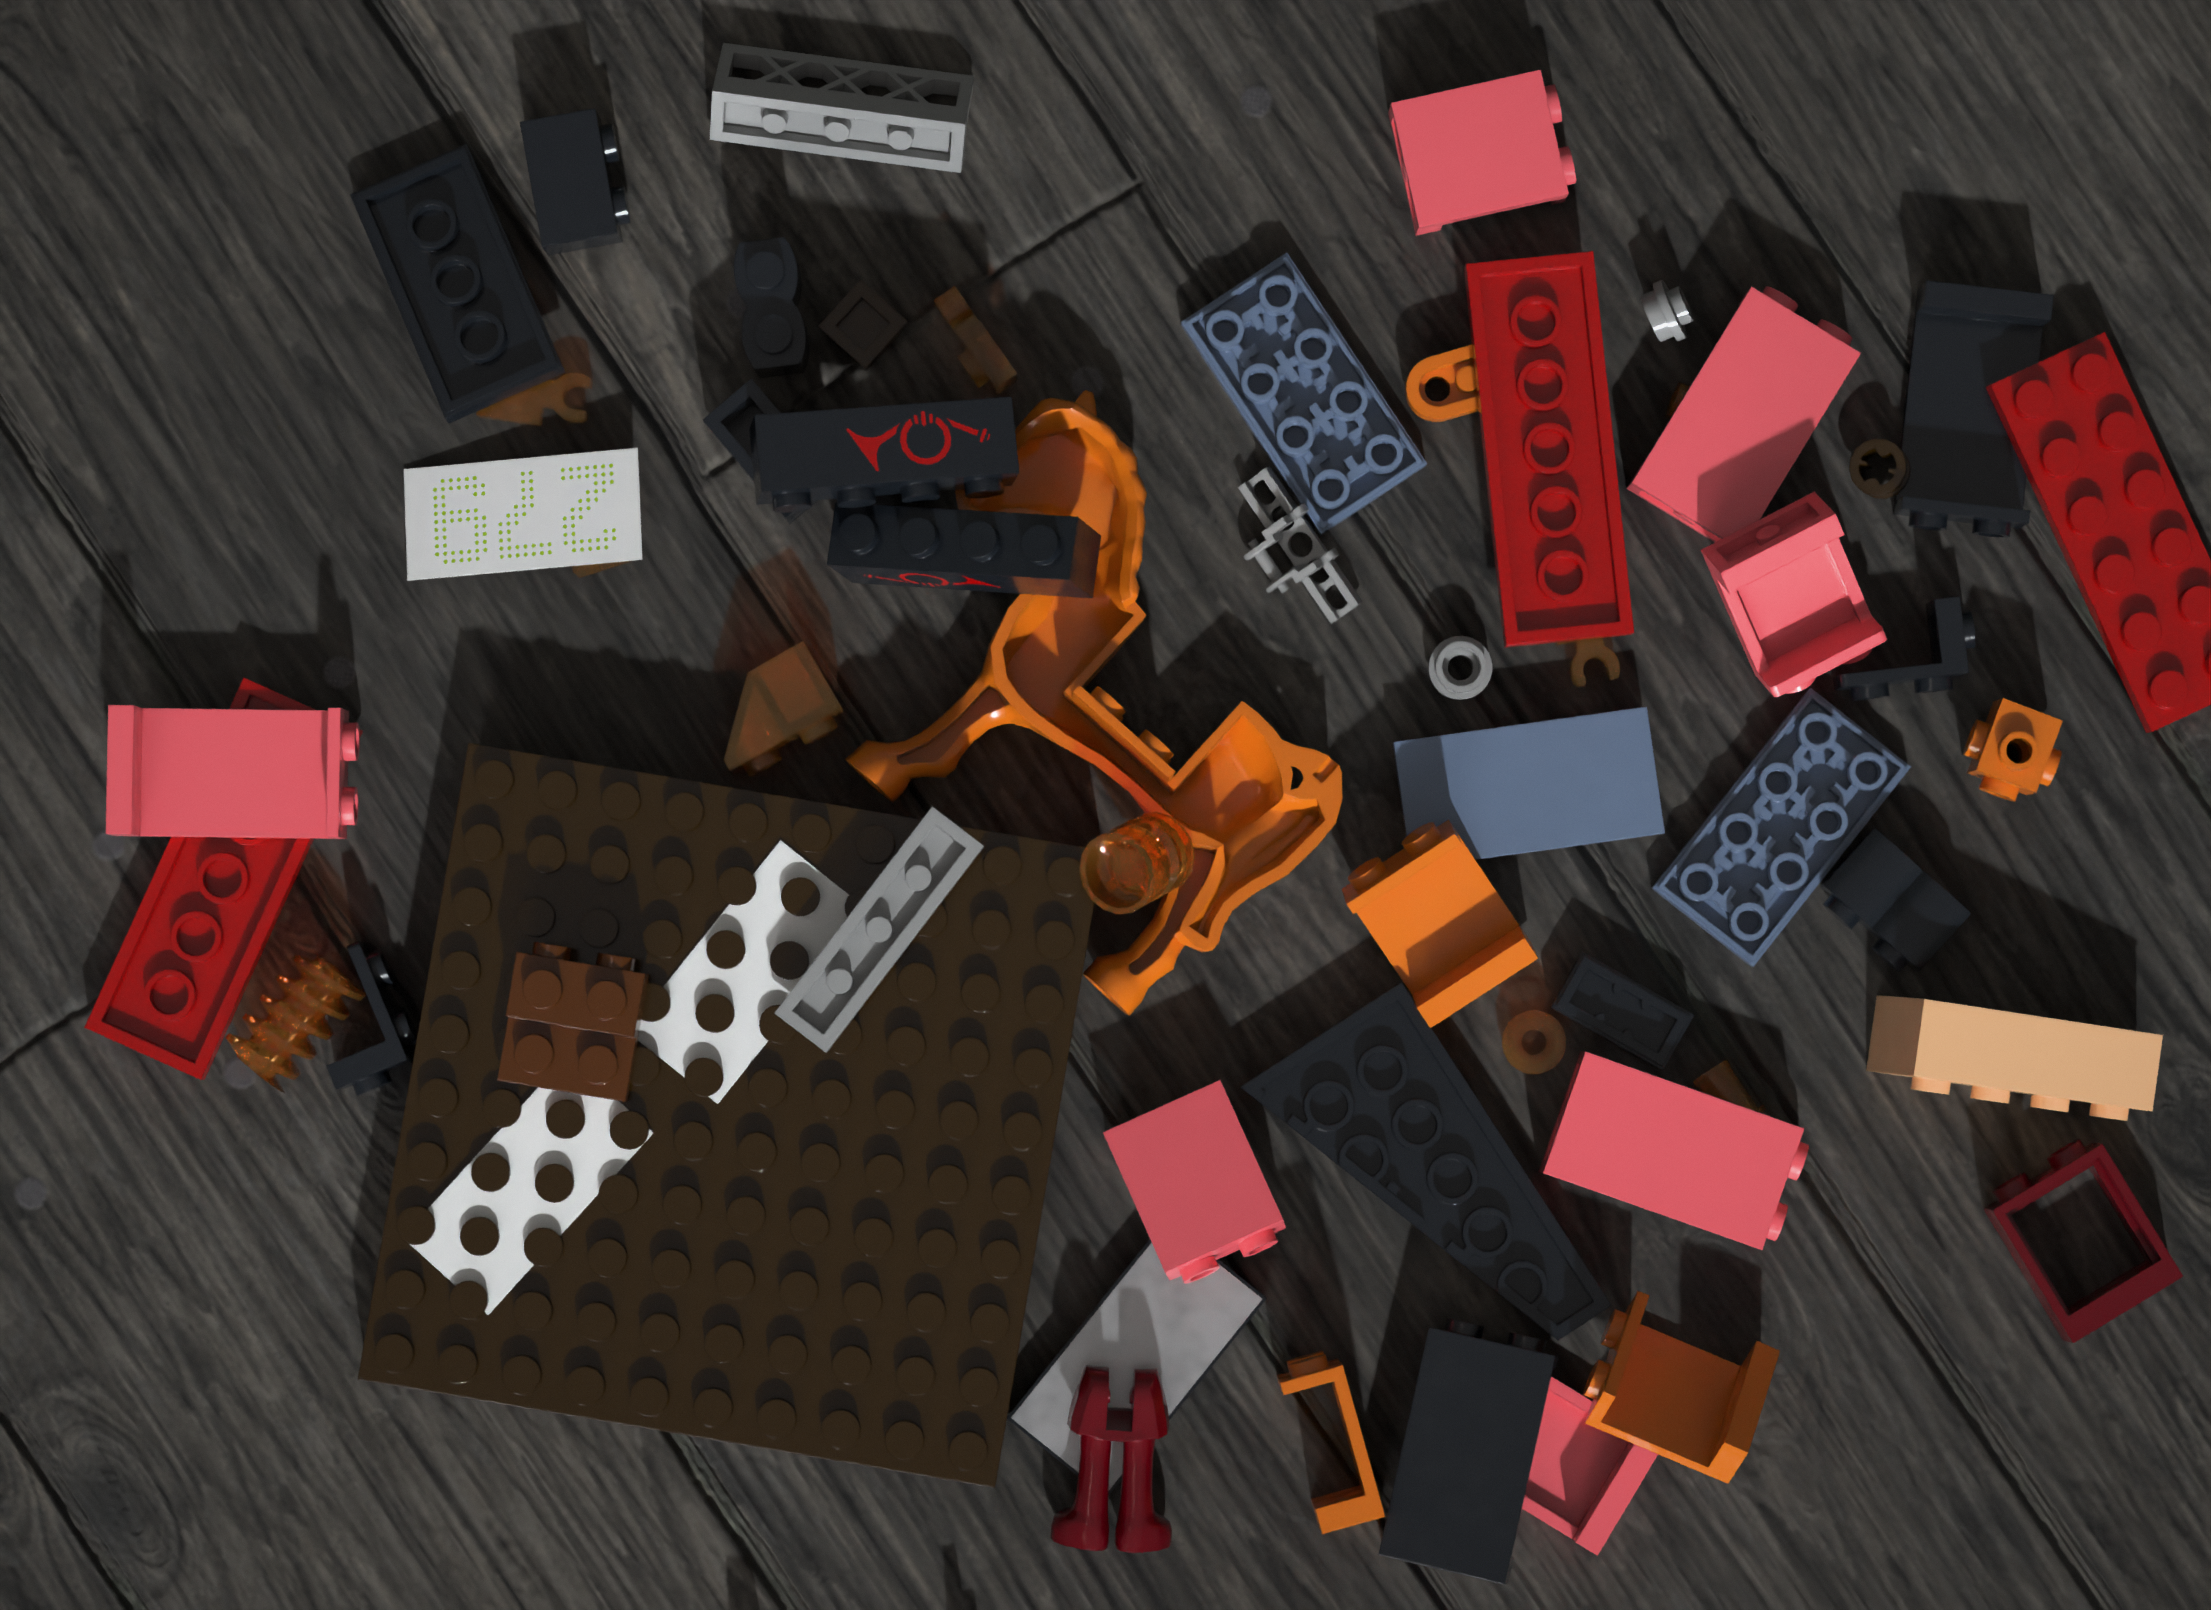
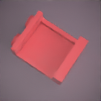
(1480, 150)
(1793, 595)
(1196, 1183)
(1581, 1473)

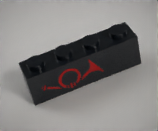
(884, 452)
(965, 550)

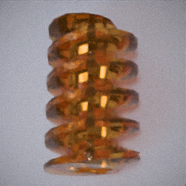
(294, 1018)

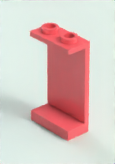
(1745, 416)
(230, 773)
(1674, 1151)

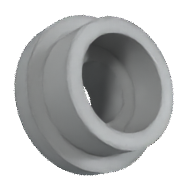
(1667, 311)
(1469, 649)

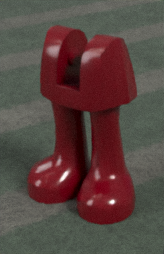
(1087, 1521)

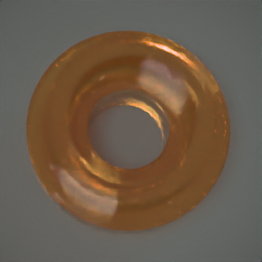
(1554, 1042)

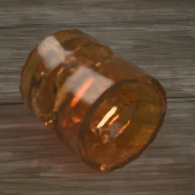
(1137, 862)

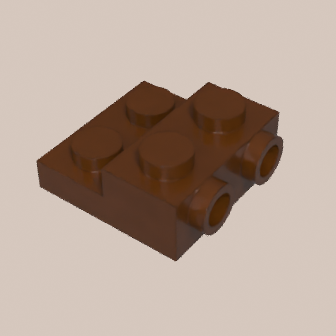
(573, 1023)

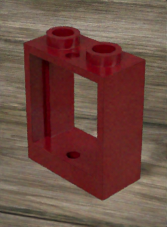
(2117, 1295)

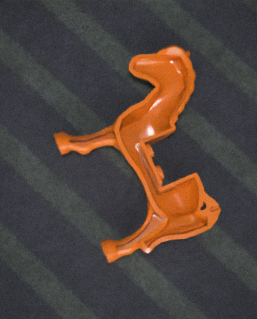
(1035, 674)

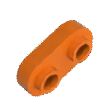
(1457, 372)

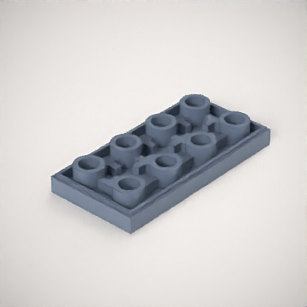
(1303, 393)
(1535, 783)
(1781, 827)

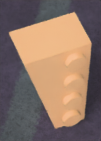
(2015, 1053)

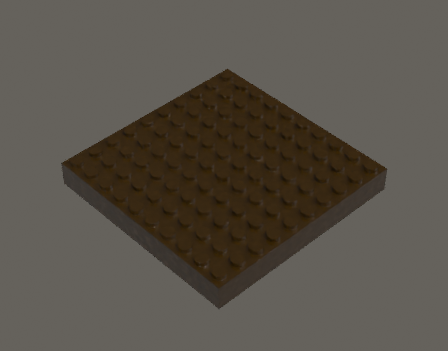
(826, 1244)

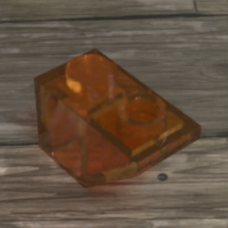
(777, 705)

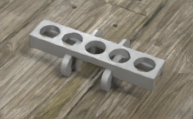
(1303, 569)

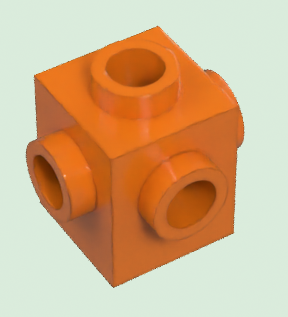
(2031, 734)

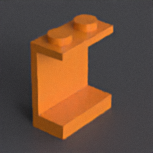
(1439, 921)
(1677, 1395)
(1353, 1504)

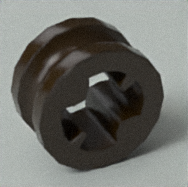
(1872, 486)

